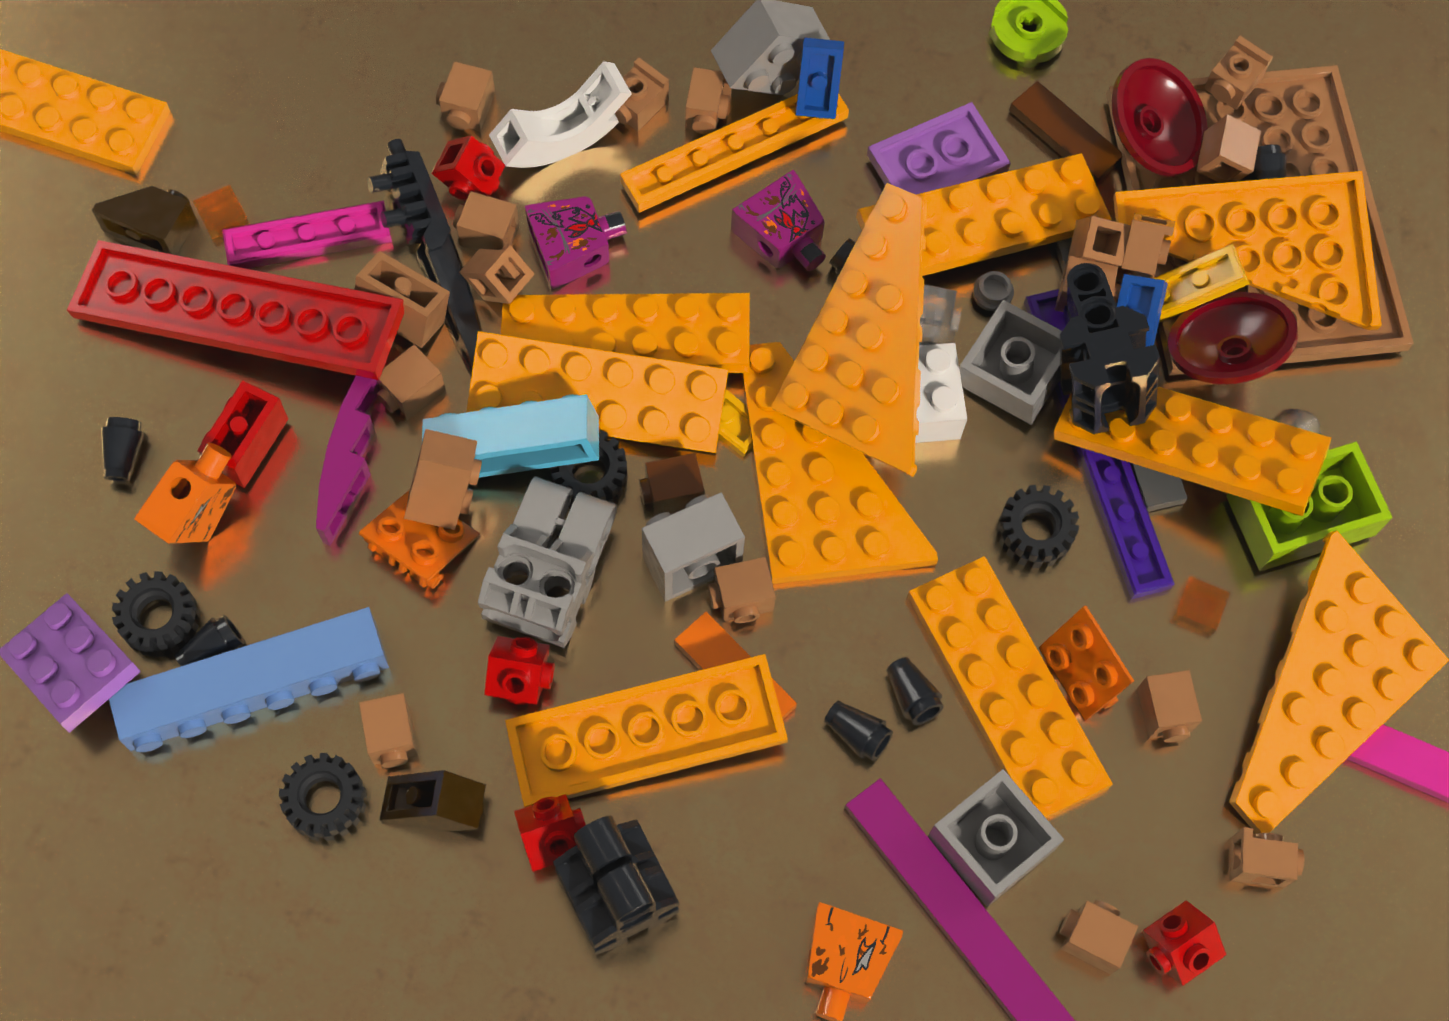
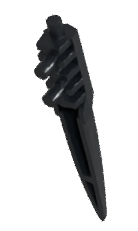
(421, 213)

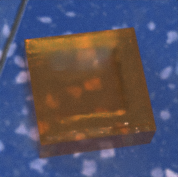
(220, 211)
(1201, 605)

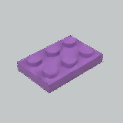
(939, 153)
(68, 662)

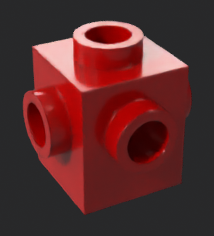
(468, 167)
(518, 670)
(548, 829)
(1183, 943)

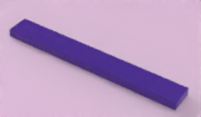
(1115, 493)

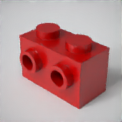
(246, 430)

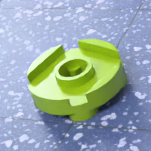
(1026, 46)

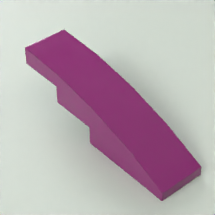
(344, 467)

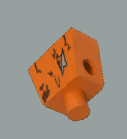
(189, 498)
(847, 958)

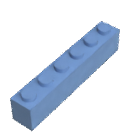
(248, 680)

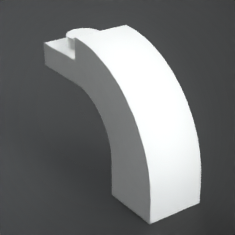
(558, 132)

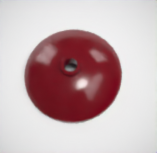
(1158, 116)
(1233, 338)

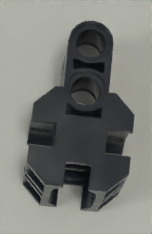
(1105, 354)
(615, 882)

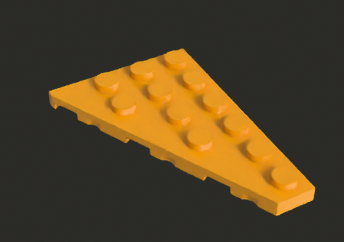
(1291, 234)
(862, 354)
(818, 497)
(1341, 678)

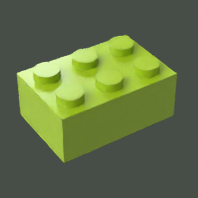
(1341, 500)

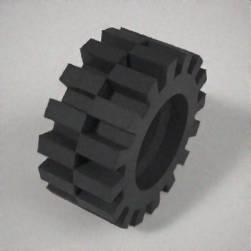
(613, 479)
(1044, 503)
(138, 596)
(303, 778)

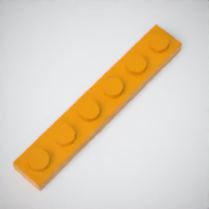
(722, 152)

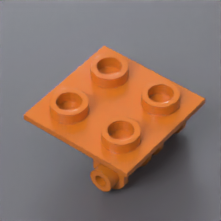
(414, 544)
(1086, 664)

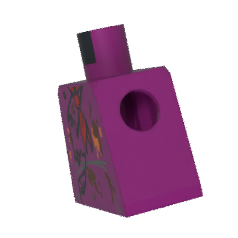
(781, 223)
(571, 237)

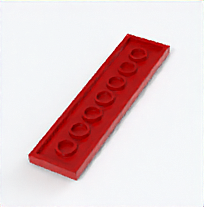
(238, 309)

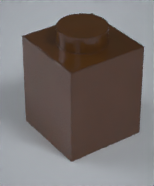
(671, 483)

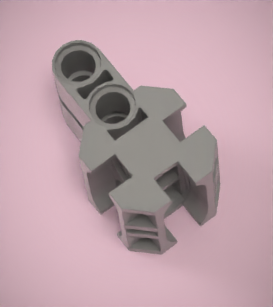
(533, 550)

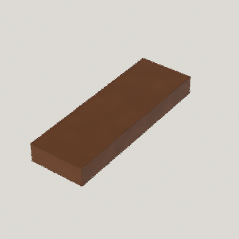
(1065, 130)

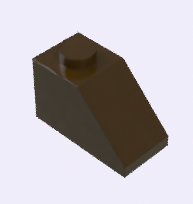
(148, 218)
(433, 801)

